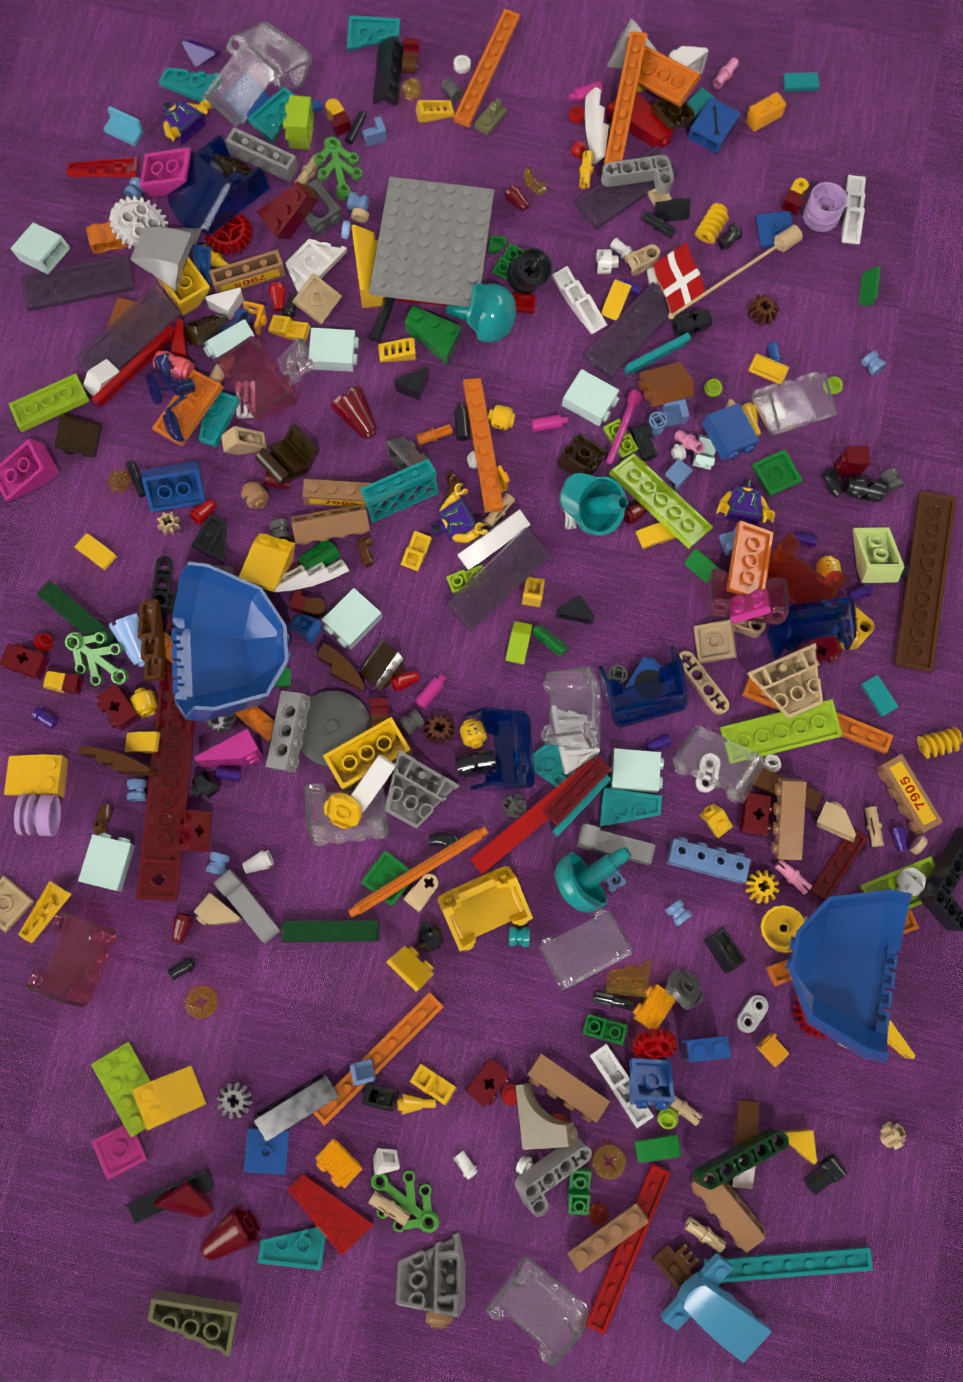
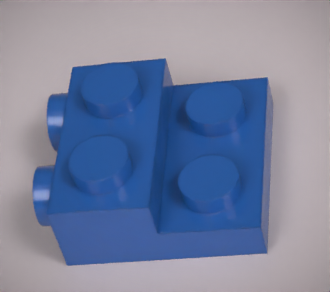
(651, 1083)

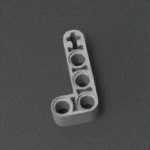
(616, 172)
(603, 842)
(247, 906)
(548, 1173)

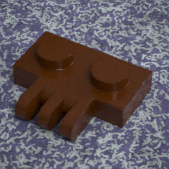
(675, 1263)

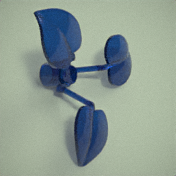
(180, 388)

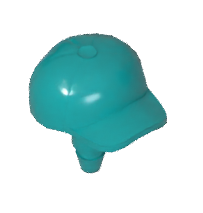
(490, 312)
(594, 503)
(581, 883)

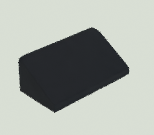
(673, 209)
(724, 950)

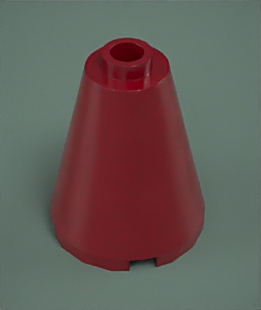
(355, 412)
(233, 1233)

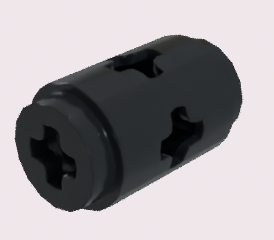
(697, 322)
(874, 489)
(467, 764)

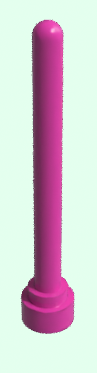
(634, 399)

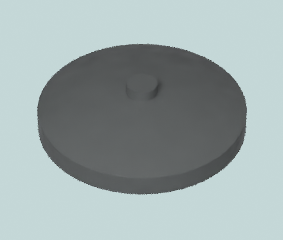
(332, 721)

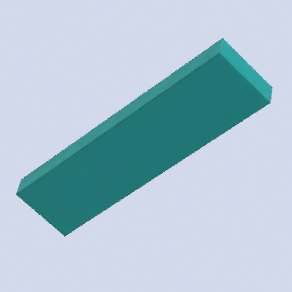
(656, 354)
(558, 830)

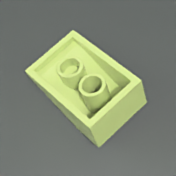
(877, 555)

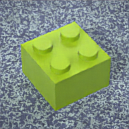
(299, 122)

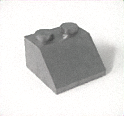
(403, 453)

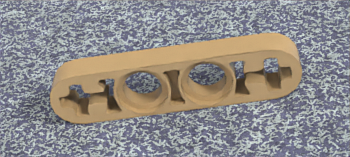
(705, 681)

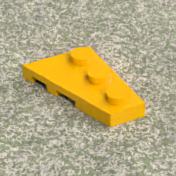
(44, 910)

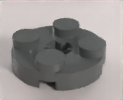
(684, 988)

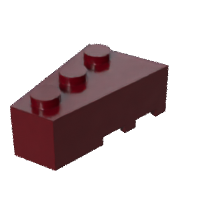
(288, 210)

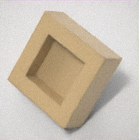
(655, 197)

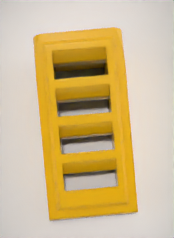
(425, 115)
(403, 356)
(897, 1042)

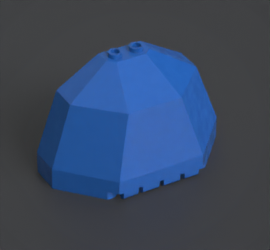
(227, 643)
(844, 966)

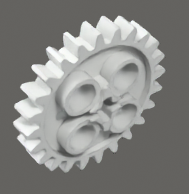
(130, 211)

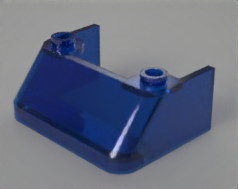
(815, 621)
(647, 699)
(512, 749)

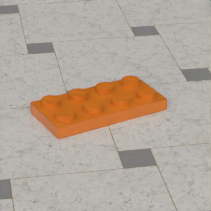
(667, 77)
(193, 408)
(749, 559)

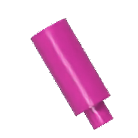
(580, 93)
(548, 423)
(430, 691)

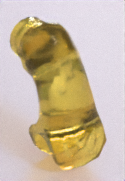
(530, 181)

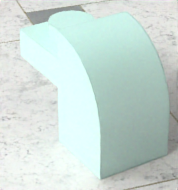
(706, 457)

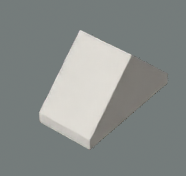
(226, 302)
(99, 376)

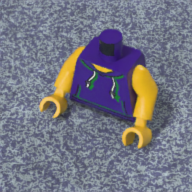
(184, 119)
(745, 504)
(457, 519)

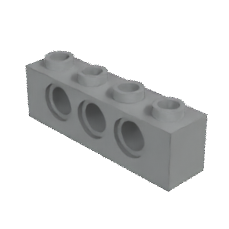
(261, 154)
(283, 723)

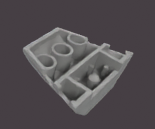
(165, 252)
(415, 790)
(434, 1279)

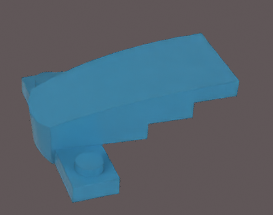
(717, 1311)

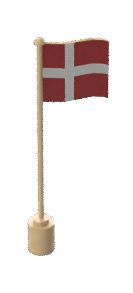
(682, 280)

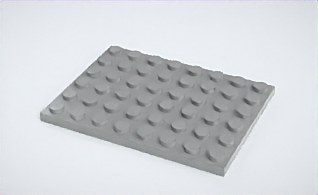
(431, 241)

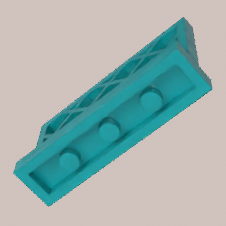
(393, 486)

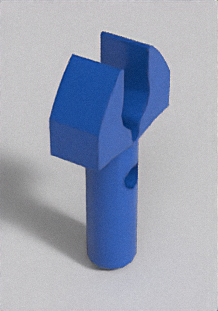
(239, 315)

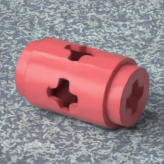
(179, 366)

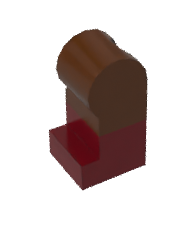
(410, 55)
(311, 607)
(379, 710)

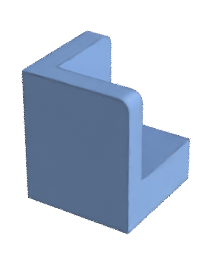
(376, 134)
(676, 413)
(679, 474)
(727, 542)
(362, 1072)

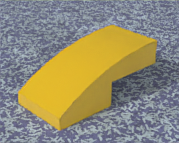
(616, 299)
(289, 329)
(653, 535)
(95, 551)
(416, 551)
(142, 742)
(433, 1084)

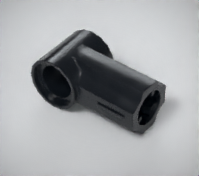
(643, 437)
(828, 1172)

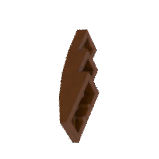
(152, 636)
(121, 763)
(767, 780)
(745, 1127)

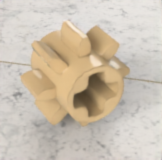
(166, 519)
(893, 1135)

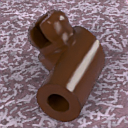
(452, 480)

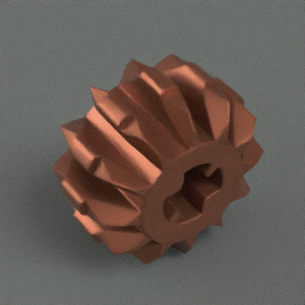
(763, 309)
(436, 735)

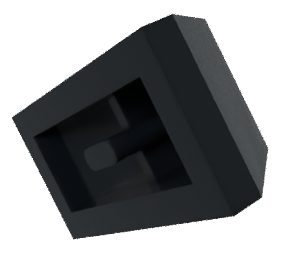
(413, 383)
(576, 611)
(380, 1097)

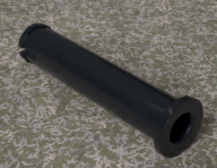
(382, 319)

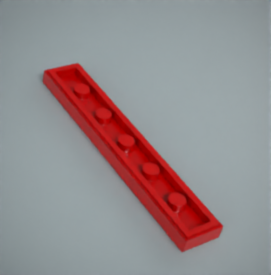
(133, 367)

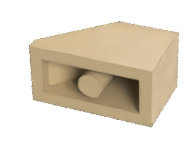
(243, 441)
(836, 821)
(215, 912)

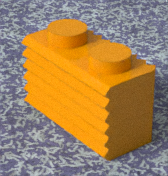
(765, 111)
(654, 1007)
(338, 1163)

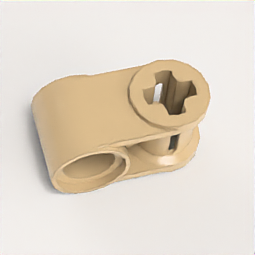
(640, 261)
(745, 628)
(419, 894)

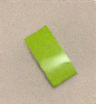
(627, 445)
(459, 579)

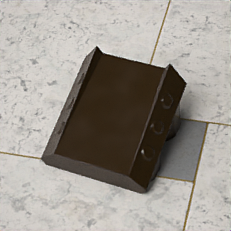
(673, 115)
(230, 165)
(201, 330)
(78, 436)
(582, 456)
(382, 666)

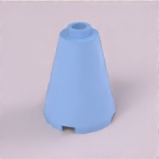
(126, 633)

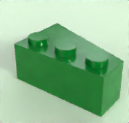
(433, 332)

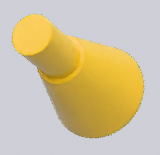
(751, 411)
(409, 1104)

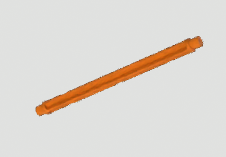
(417, 872)

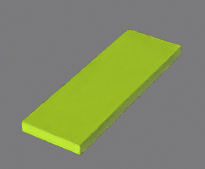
(661, 500)
(778, 733)

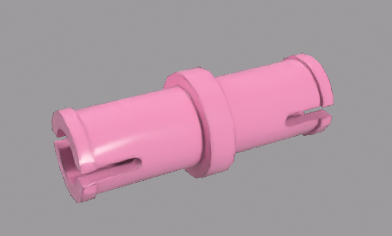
(725, 73)
(689, 441)
(793, 876)

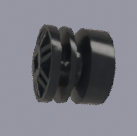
(529, 271)

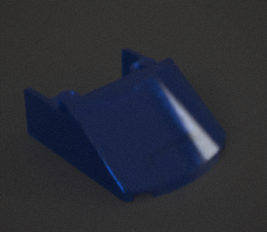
(209, 198)

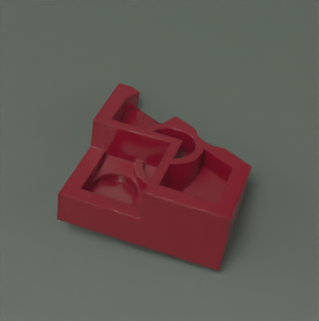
(186, 1201)

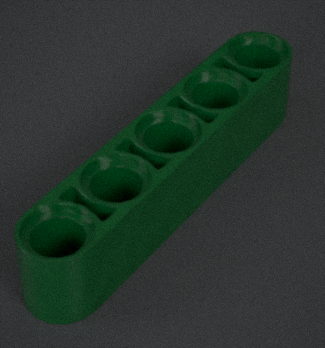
(74, 613)
(330, 931)
(731, 1158)

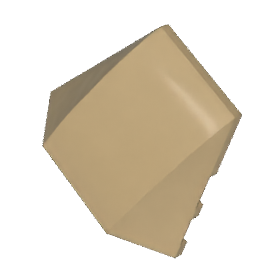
(791, 681)

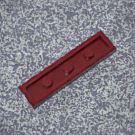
(577, 791)
(837, 866)

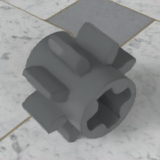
(514, 805)

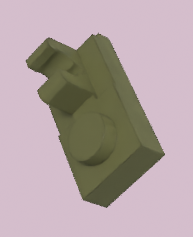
(490, 117)

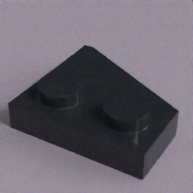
(212, 538)

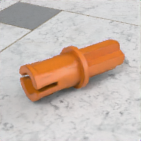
(433, 434)

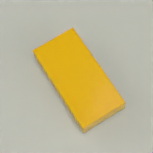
(768, 368)

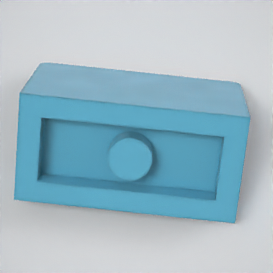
(123, 126)

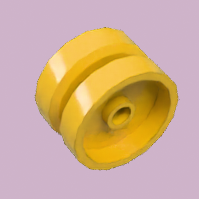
(772, 923)

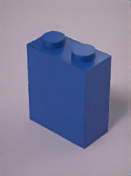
(730, 432)

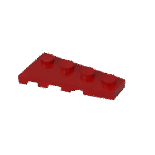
(104, 168)
(331, 1216)

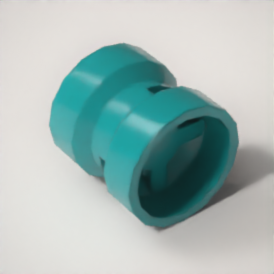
(519, 936)

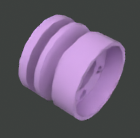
(824, 207)
(37, 814)

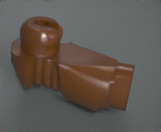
(364, 551)
(102, 818)

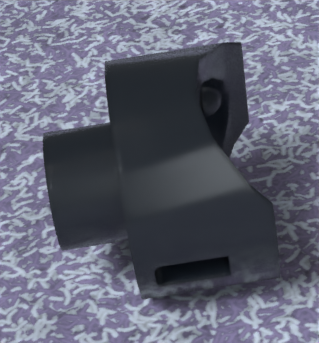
(203, 785)
(429, 937)

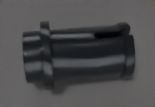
(289, 308)
(180, 969)

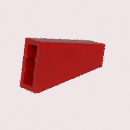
(645, 123)

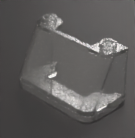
(242, 82)
(573, 709)
(585, 949)
(541, 1309)

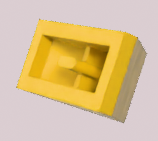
(533, 592)
(803, 1142)

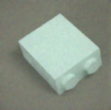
(40, 248)
(227, 339)
(333, 349)
(591, 398)
(351, 619)
(636, 771)
(107, 862)

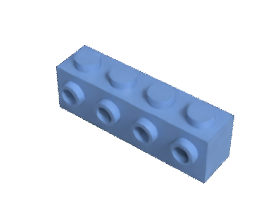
(708, 861)

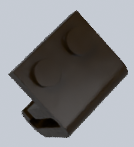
(289, 457)

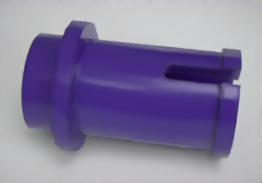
(635, 288)
(806, 539)
(860, 592)
(47, 719)
(658, 743)
(228, 774)
(900, 838)

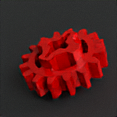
(654, 1044)

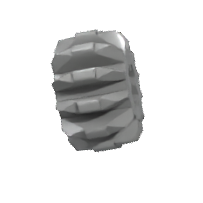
(240, 1095)

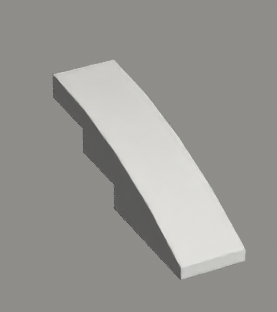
(595, 128)
(854, 211)
(578, 300)
(493, 539)
(302, 578)
(372, 781)
(618, 1082)

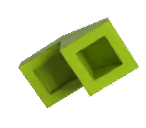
(518, 642)

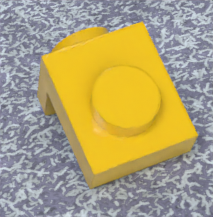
(716, 820)

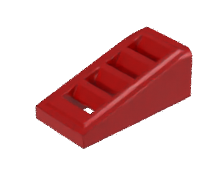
(179, 343)

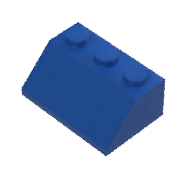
(173, 486)

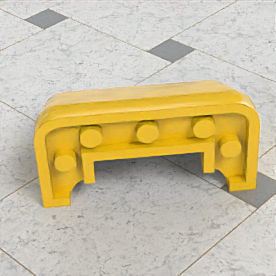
(484, 906)

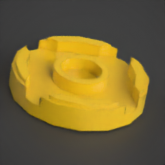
(343, 810)

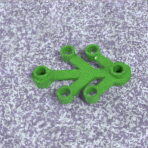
(333, 147)
(94, 657)
(409, 1203)

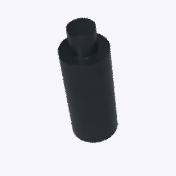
(462, 423)

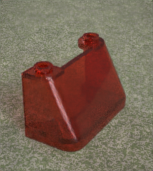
(802, 580)

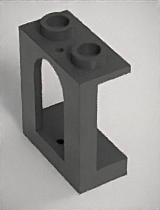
(334, 215)

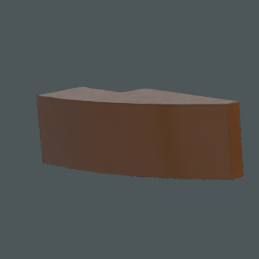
(340, 667)

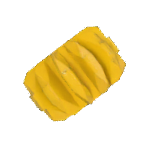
(760, 878)

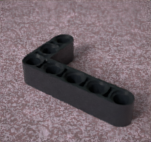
(164, 593)
(942, 882)

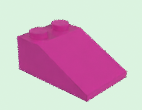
(164, 171)
(26, 470)
(235, 751)

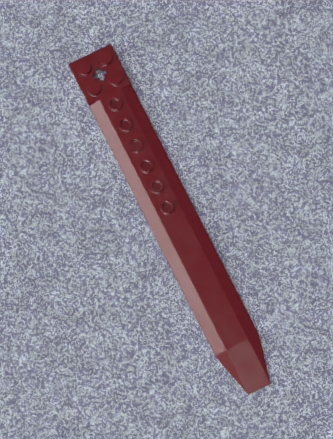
(166, 795)

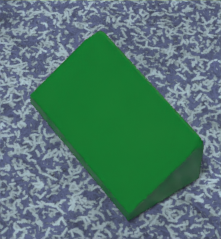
(869, 286)
(323, 552)
(700, 565)
(550, 640)

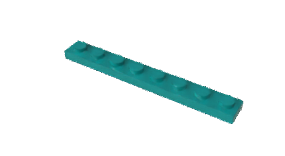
(799, 1264)

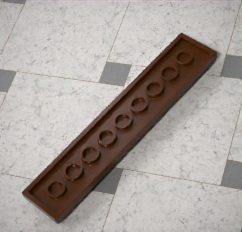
(925, 582)

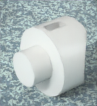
(606, 261)
(910, 885)

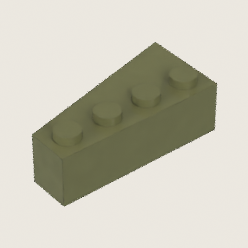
(197, 1318)

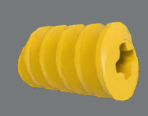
(712, 223)
(940, 742)

